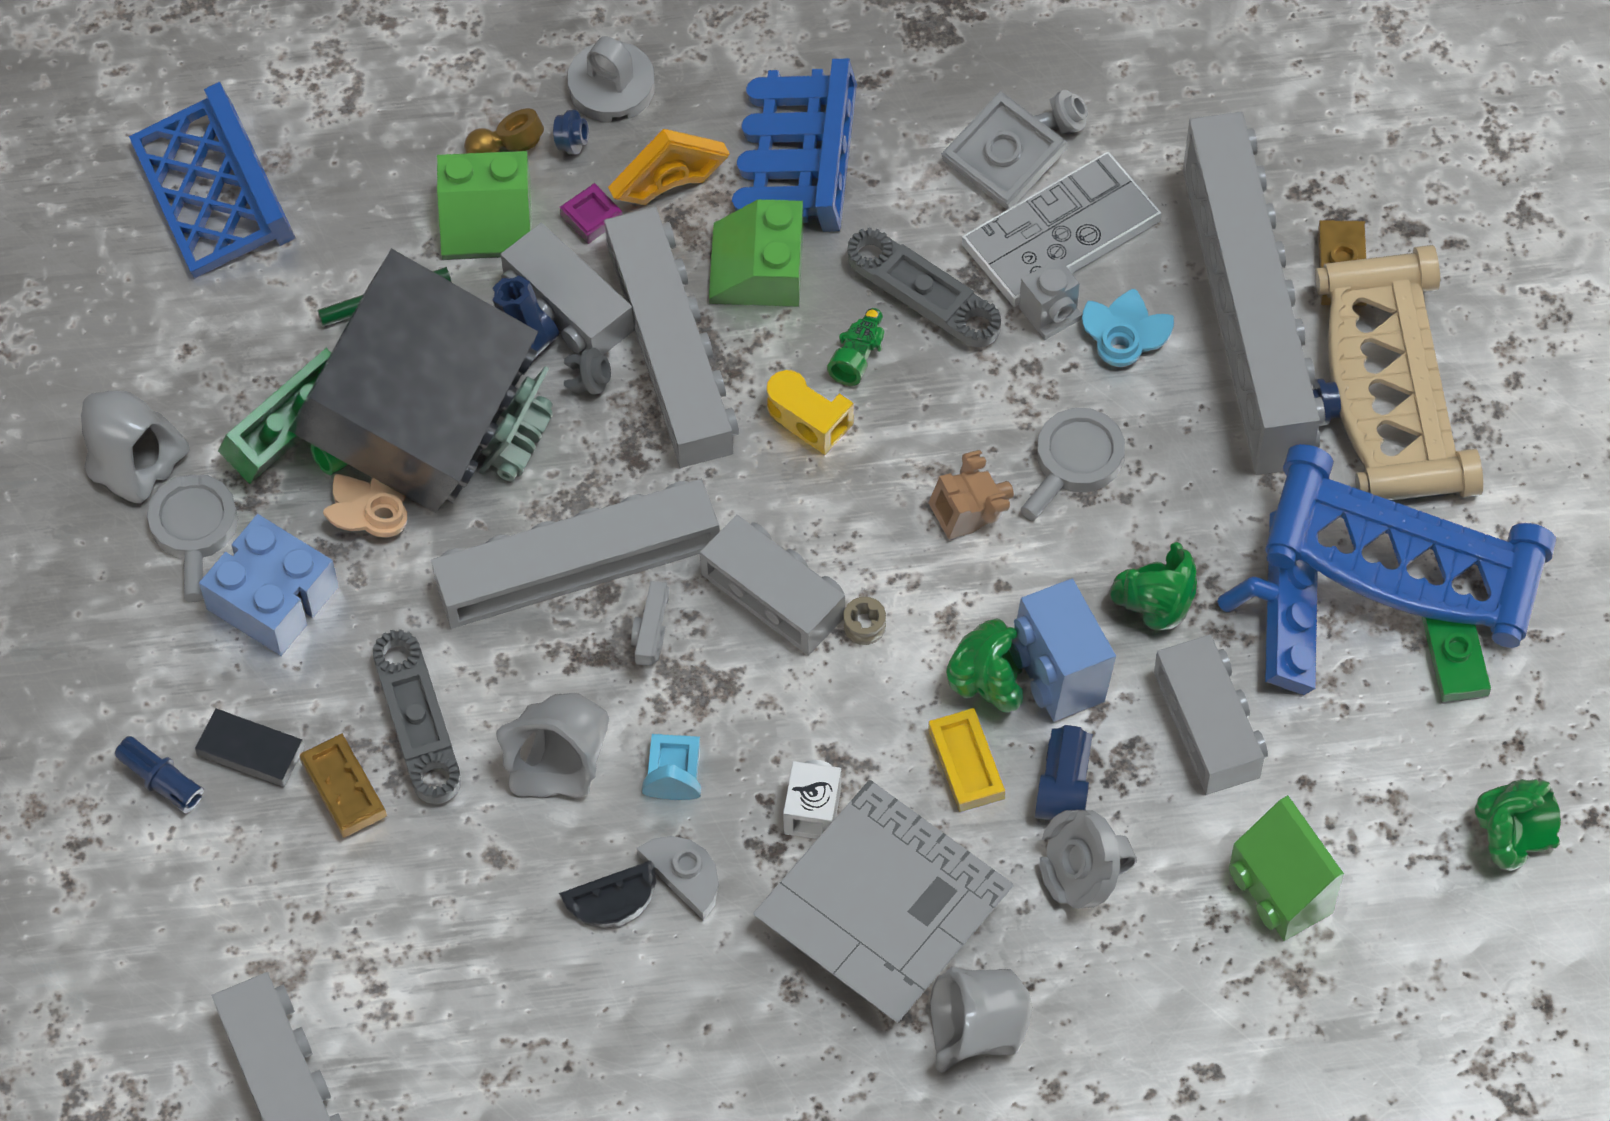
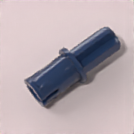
(159, 774)

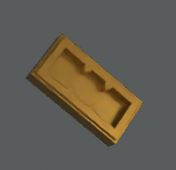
(1339, 243)
(343, 785)

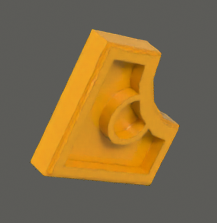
(668, 163)

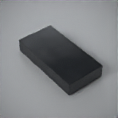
(249, 747)

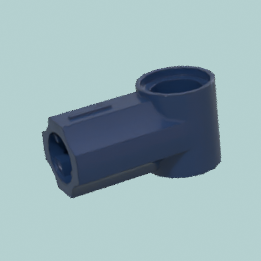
(518, 300)
(1065, 774)

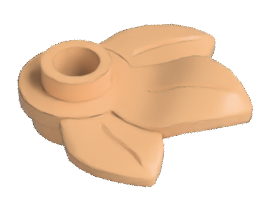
(362, 505)

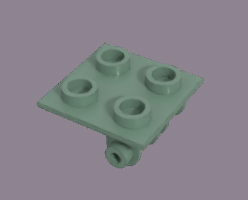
(519, 430)

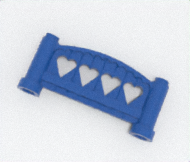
(1507, 568)

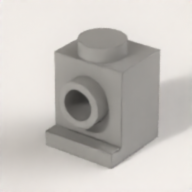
(1050, 298)

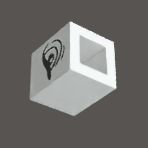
(811, 798)

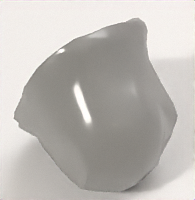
(111, 427)
(564, 748)
(978, 1014)

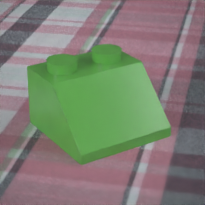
(482, 203)
(758, 255)
(1286, 870)

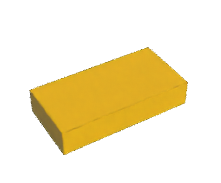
(966, 760)

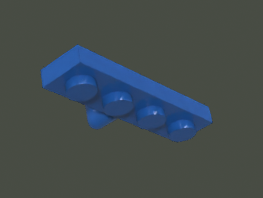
(1290, 621)

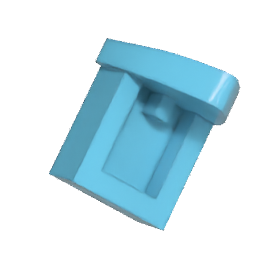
(673, 768)

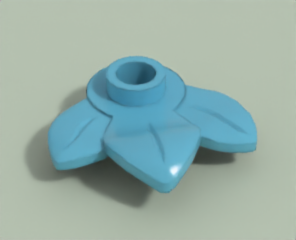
(1125, 324)

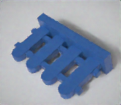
(830, 127)

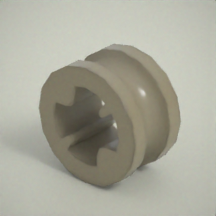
(876, 614)

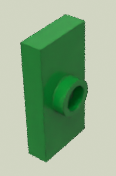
(1457, 660)

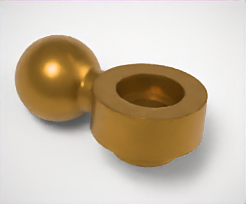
(515, 132)

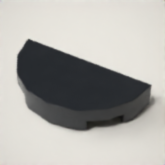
(613, 898)

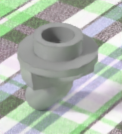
(1067, 113)

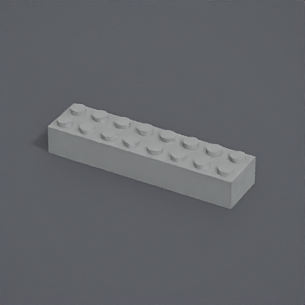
(1251, 290)

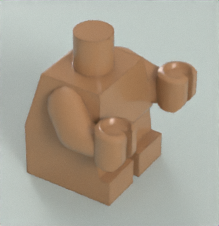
(970, 498)

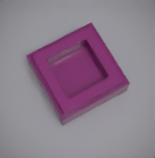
(588, 211)

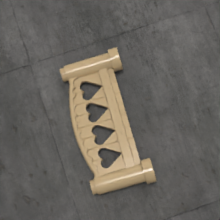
(1396, 286)

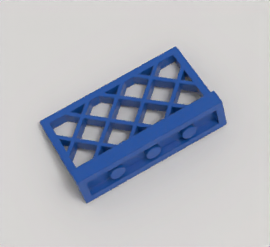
(248, 175)

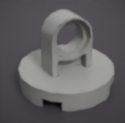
(611, 80)
(1083, 858)

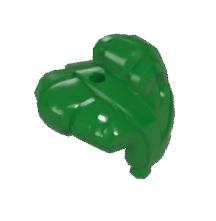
(1159, 589)
(986, 666)
(1519, 821)

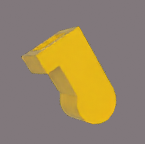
(807, 412)

